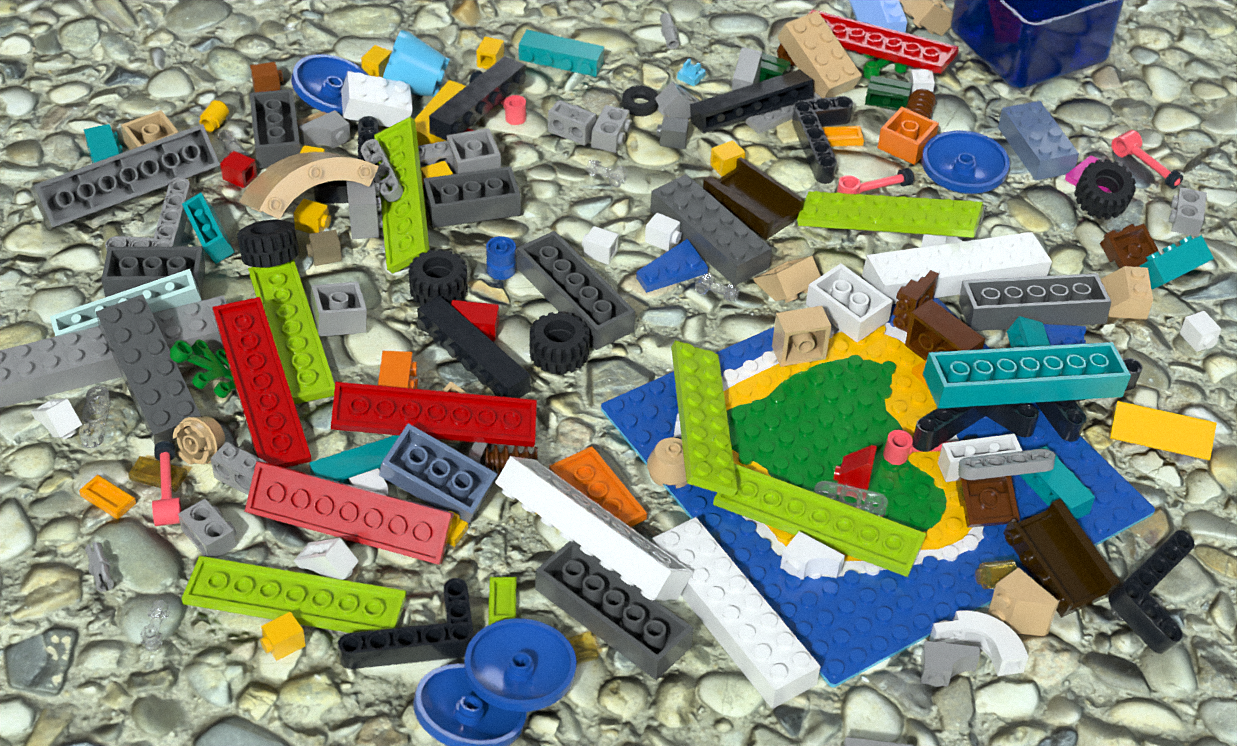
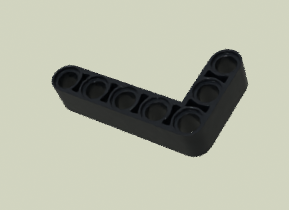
(808, 120)
(336, 191)
(1068, 417)
(947, 422)
(1134, 602)
(417, 638)

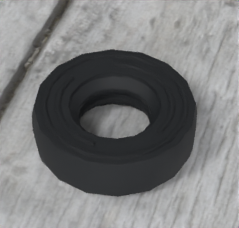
(641, 92)

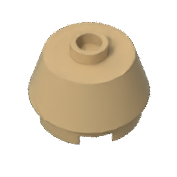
(198, 439)
(667, 463)

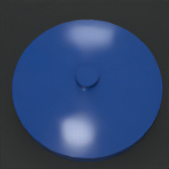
(320, 80)
(965, 161)
(520, 665)
(458, 716)

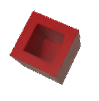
(238, 169)

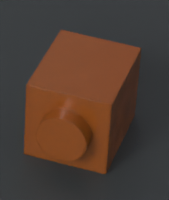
(266, 77)

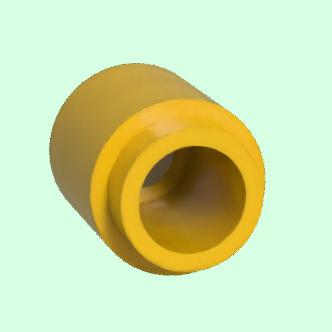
(214, 115)

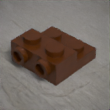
(1129, 246)
(912, 297)
(987, 501)

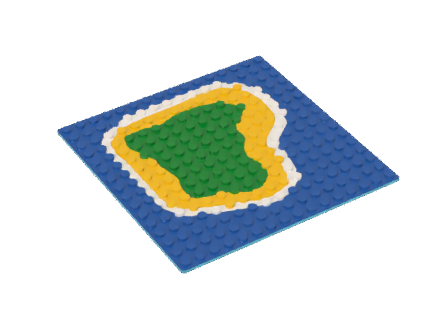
(798, 428)

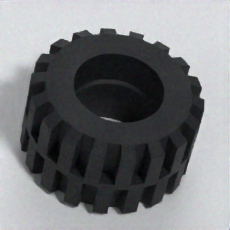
(1109, 176)
(268, 243)
(438, 275)
(559, 342)

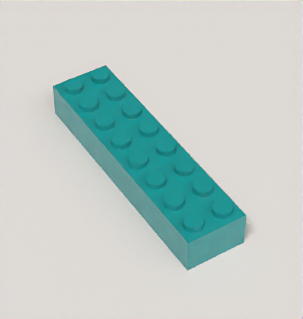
(1025, 375)

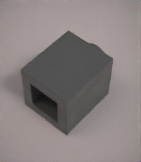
(673, 132)

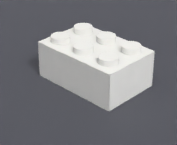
(375, 97)
(849, 302)

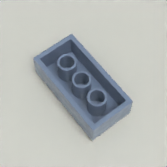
(1037, 140)
(437, 473)

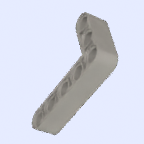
(170, 223)

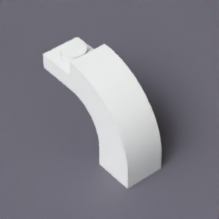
(989, 634)

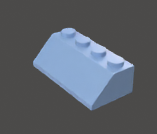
(880, 13)

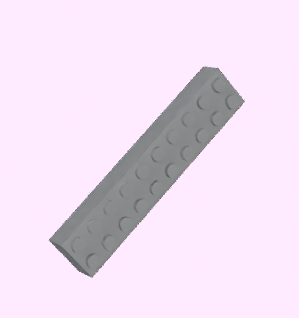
(85, 358)

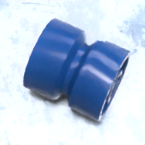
(501, 257)

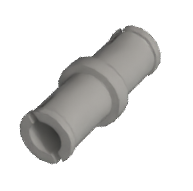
(669, 31)
(99, 566)

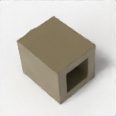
(324, 248)

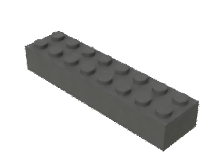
(124, 177)

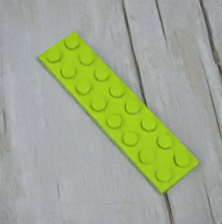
(891, 214)
(405, 218)
(293, 331)
(703, 419)
(825, 520)
(310, 598)

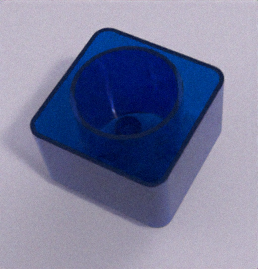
(1037, 38)

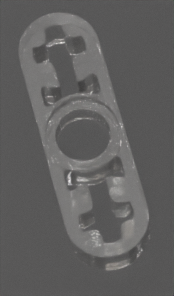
(99, 424)
(860, 494)

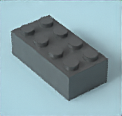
(274, 126)
(472, 197)
(137, 266)

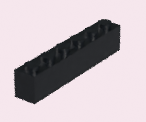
(477, 98)
(751, 101)
(473, 349)

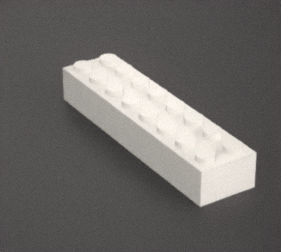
(968, 260)
(594, 529)
(740, 616)

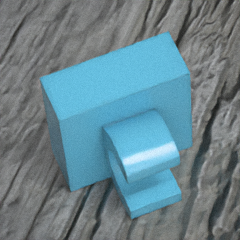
(691, 73)

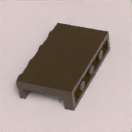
(755, 199)
(1061, 558)

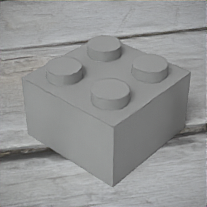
(474, 151)
(364, 210)
(338, 309)

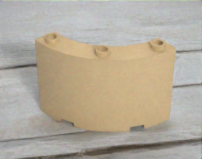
(295, 174)

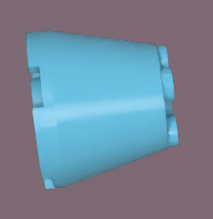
(416, 65)

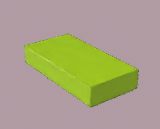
(502, 599)

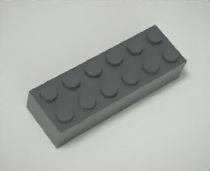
(712, 229)
(575, 288)
(1047, 299)
(147, 367)
(614, 610)

